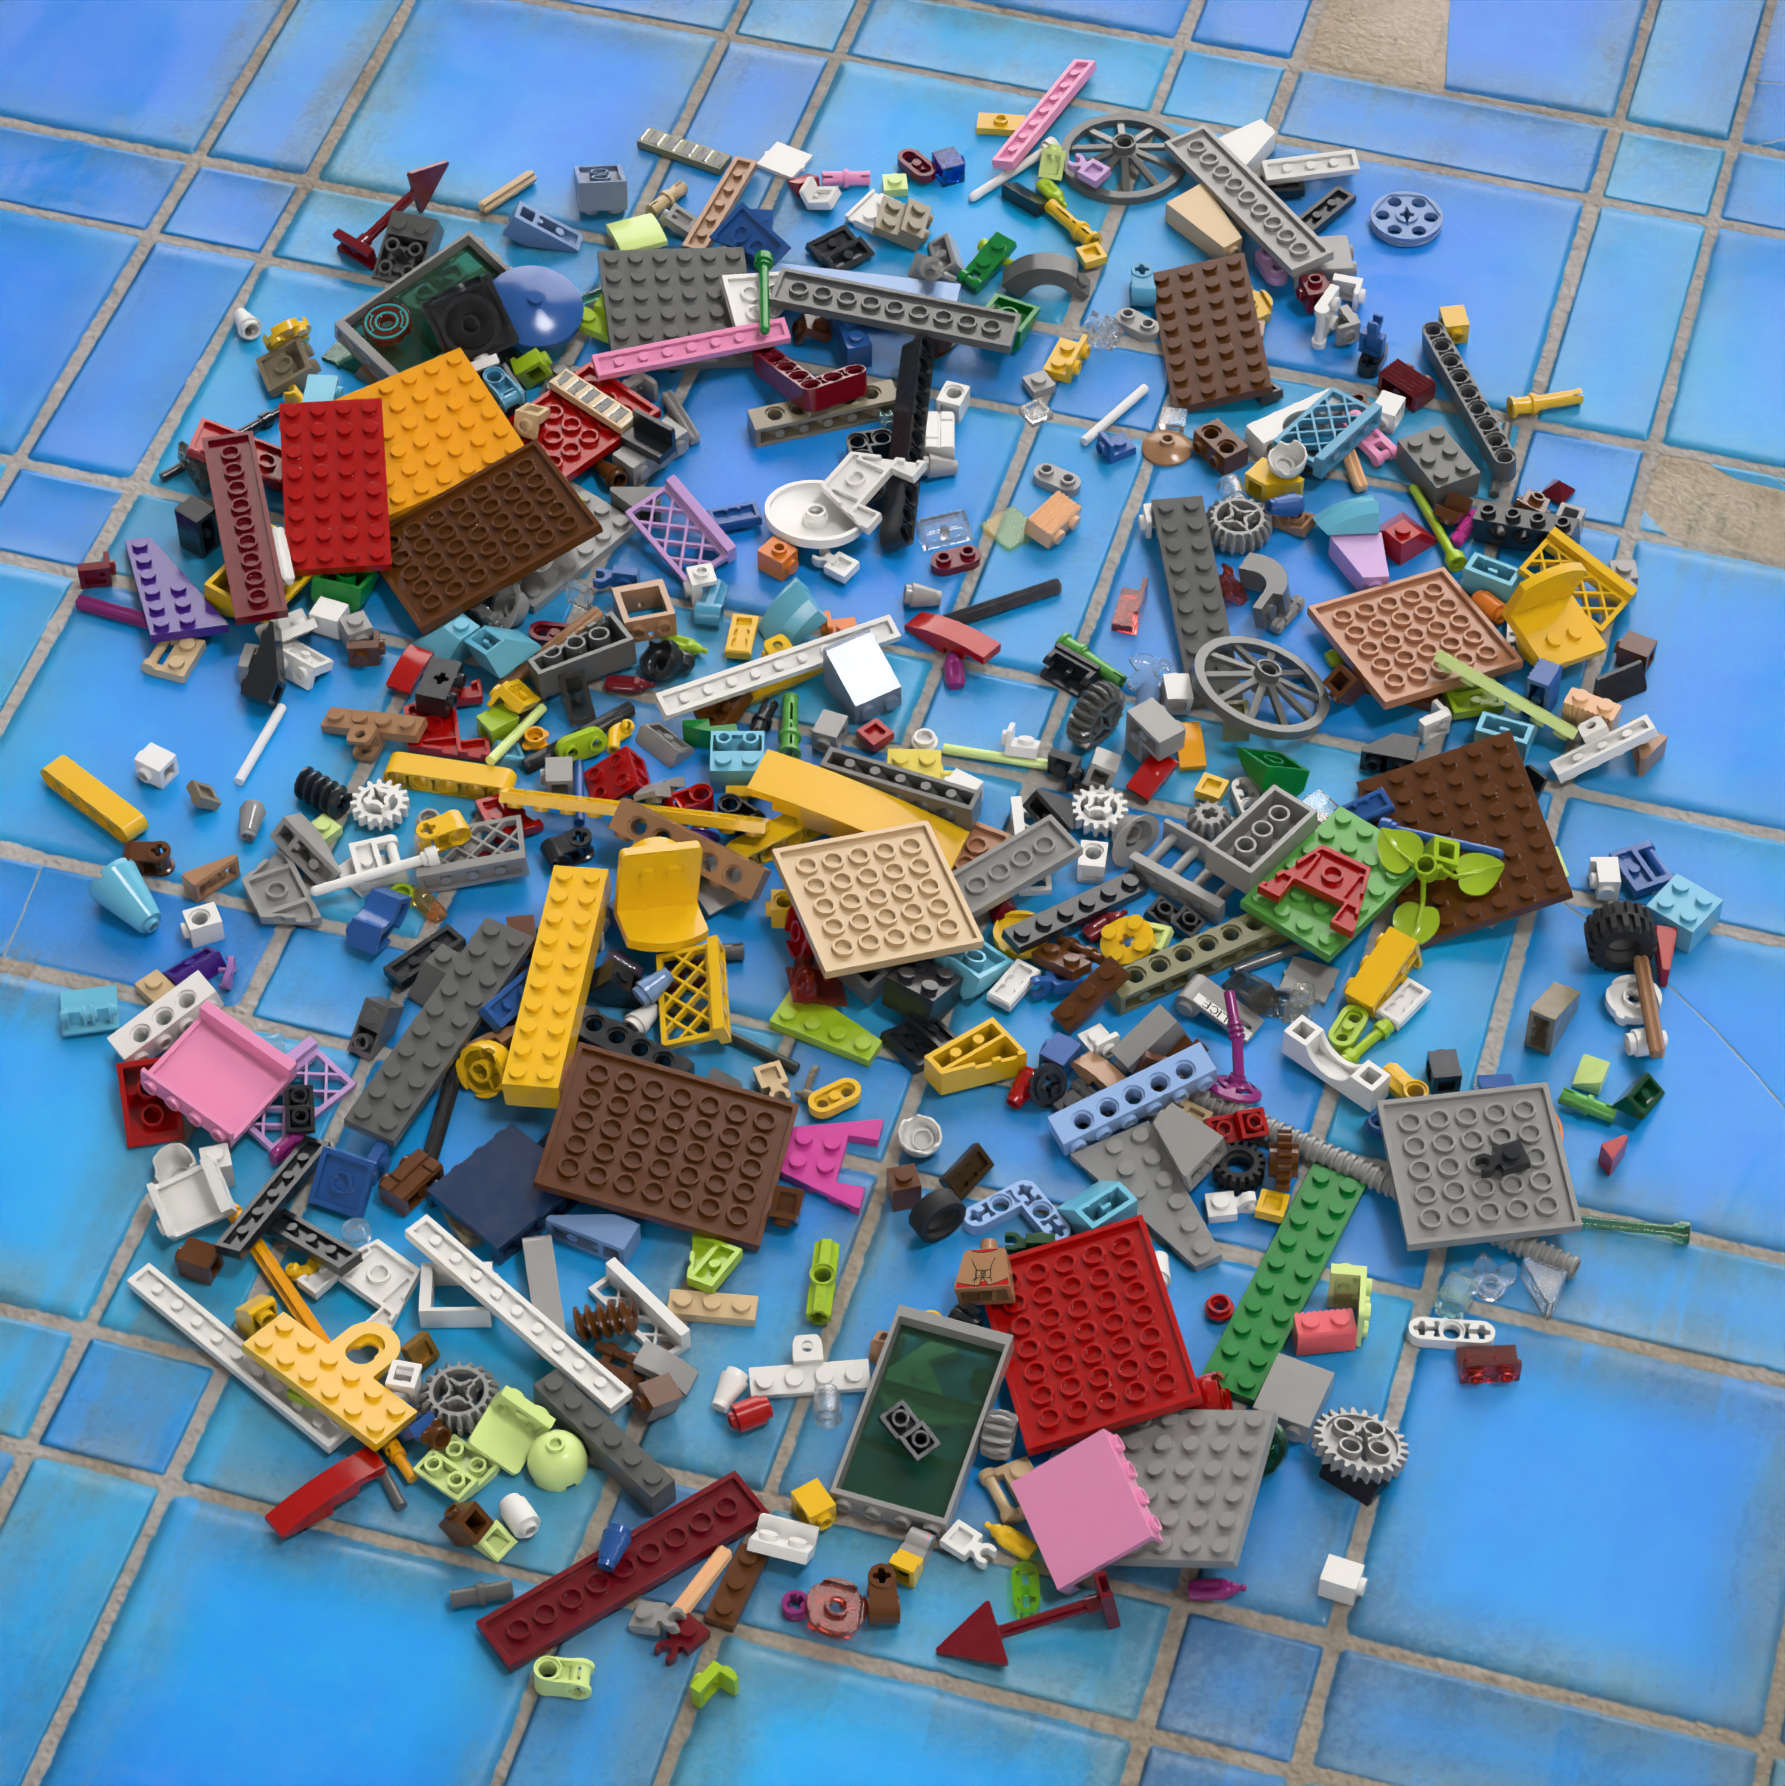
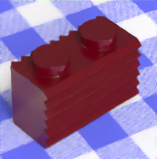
(1407, 382)

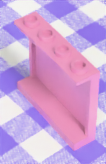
(220, 1075)
(1086, 1509)

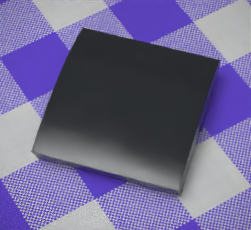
(839, 249)
(913, 1041)

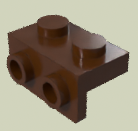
(726, 711)

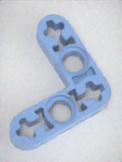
(1017, 1205)

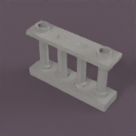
(1174, 886)

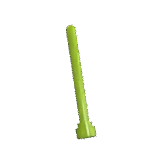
(1454, 558)

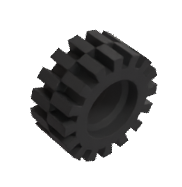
(1240, 1181)

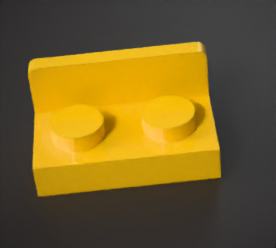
(1067, 359)
(514, 695)

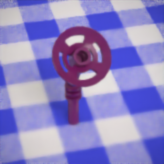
(1235, 1080)

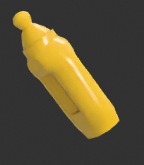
(1012, 1540)

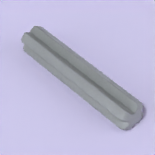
(680, 416)

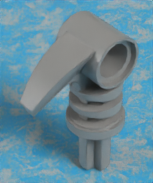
(929, 269)

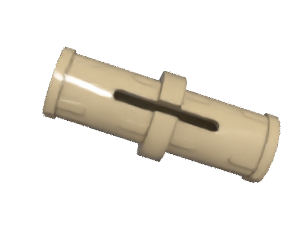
(667, 198)

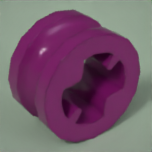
(789, 1613)

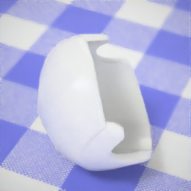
(1287, 459)
(919, 1136)
(172, 1161)

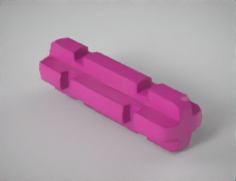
(1463, 530)

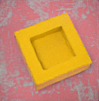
(1091, 255)
(1211, 788)
(741, 791)
(1272, 1205)

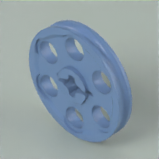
(1397, 221)

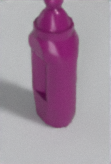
(954, 671)
(284, 1148)
(1213, 1589)

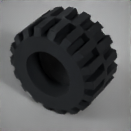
(1619, 934)

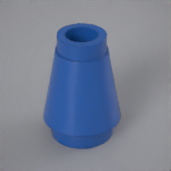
(1286, 505)
(613, 1546)

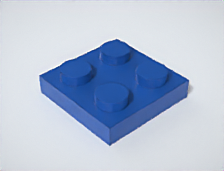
(343, 1182)

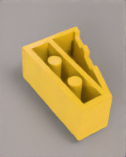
(1383, 970)
(974, 1059)

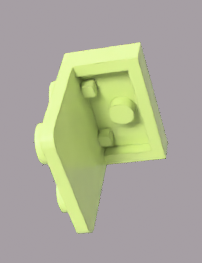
(1351, 1289)
(509, 1429)

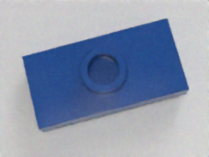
(736, 516)
(1371, 806)

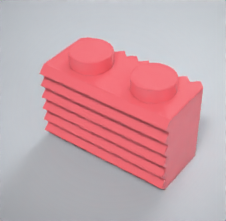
(1324, 1331)

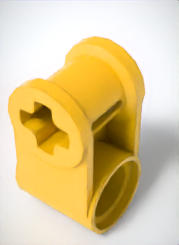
(444, 831)

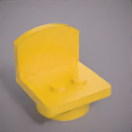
(1550, 620)
(659, 895)

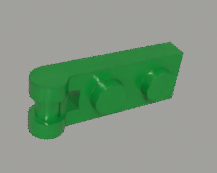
(987, 262)

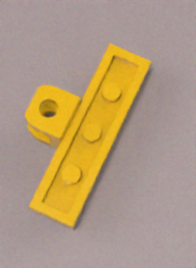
(773, 689)

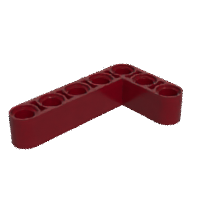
(802, 387)

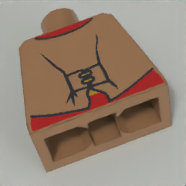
(985, 1276)

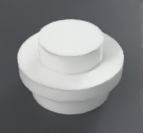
(924, 739)

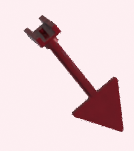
(422, 184)
(981, 1638)

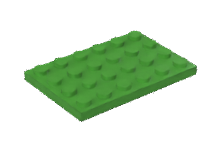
(1308, 917)

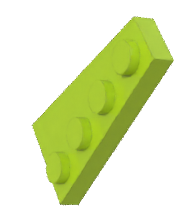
(826, 1029)

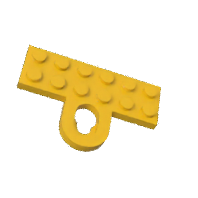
(331, 1381)

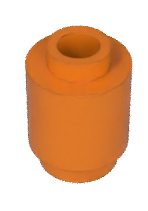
(1490, 606)

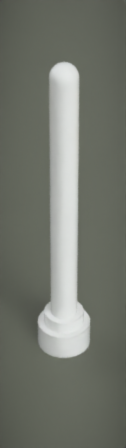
(1006, 175)
(427, 858)

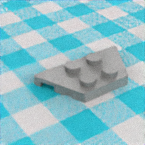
(280, 893)

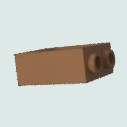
(641, 597)

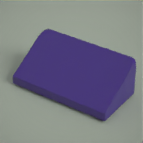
(205, 960)

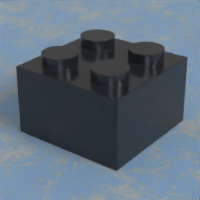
(922, 991)

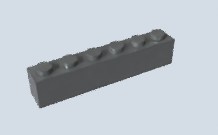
(606, 1443)

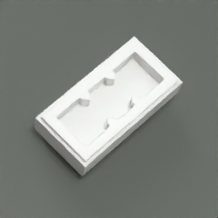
(1012, 985)
(1403, 1003)

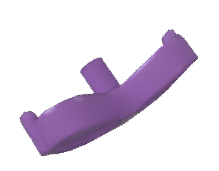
(227, 980)

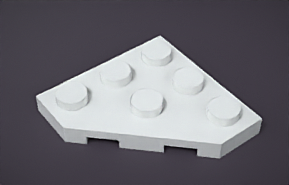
(742, 297)

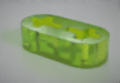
(1019, 1590)

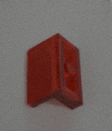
(1130, 609)

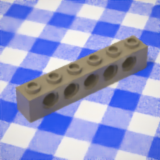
(789, 422)

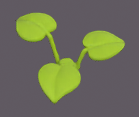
(1403, 848)

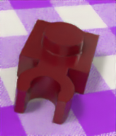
(688, 1640)

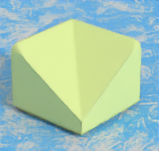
(1591, 1074)

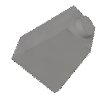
(1155, 1033)
(1189, 1144)

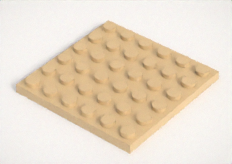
(877, 899)

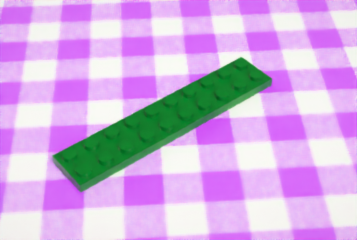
(1285, 1281)

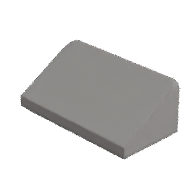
(947, 251)
(663, 744)

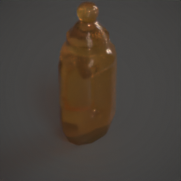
(428, 905)

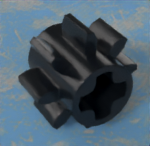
(967, 1313)

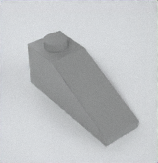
(306, 848)

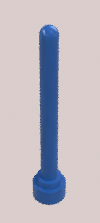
(1465, 846)

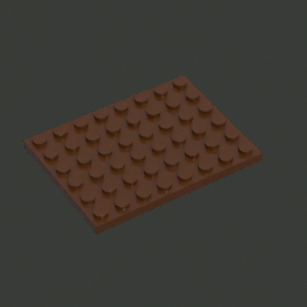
(484, 536)
(1484, 799)
(666, 1146)

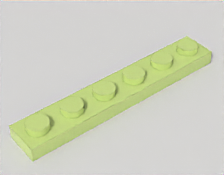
(1515, 701)

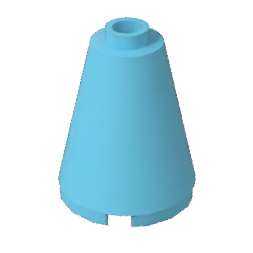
(126, 895)

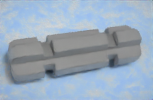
(1281, 621)

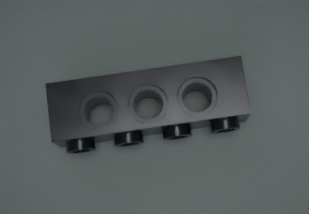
(1519, 527)

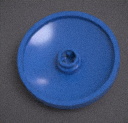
(541, 306)

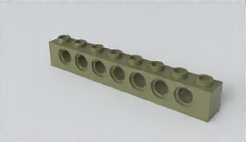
(1201, 954)

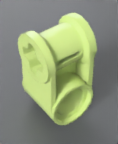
(564, 1678)

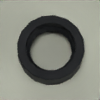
(937, 1215)

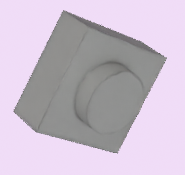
(1038, 384)

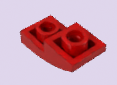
(409, 669)
(1151, 776)
(1241, 1125)

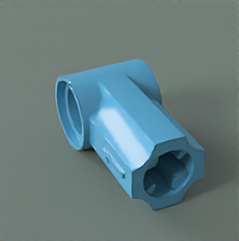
(711, 607)

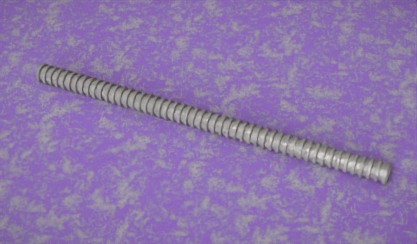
(1375, 1177)

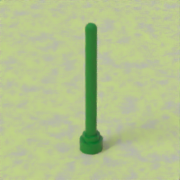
(763, 263)

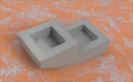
(656, 1361)

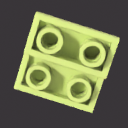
(637, 233)
(456, 1470)

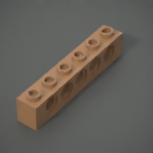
(753, 875)

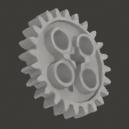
(1359, 1445)

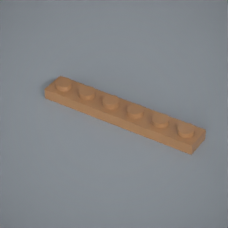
(721, 202)

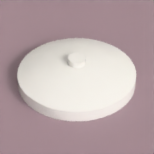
(807, 517)

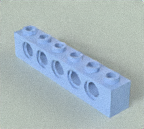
(1140, 1085)

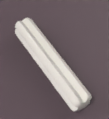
(283, 555)

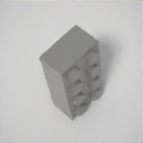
(1260, 839)

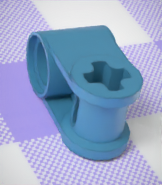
(1142, 285)
(503, 388)

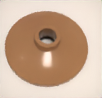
(1166, 448)

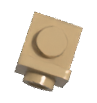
(528, 419)

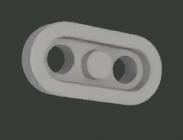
(1138, 325)
(1055, 479)

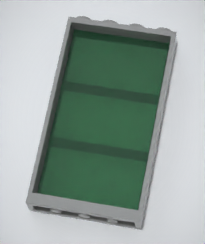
(449, 266)
(948, 1380)

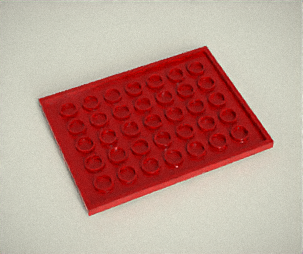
(1092, 1337)

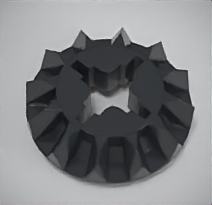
(1054, 1091)

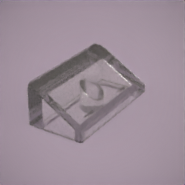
(943, 530)

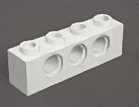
(151, 1022)

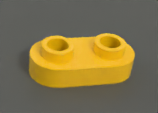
(831, 1100)

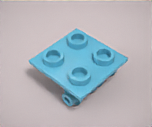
(89, 1010)

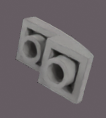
(659, 790)

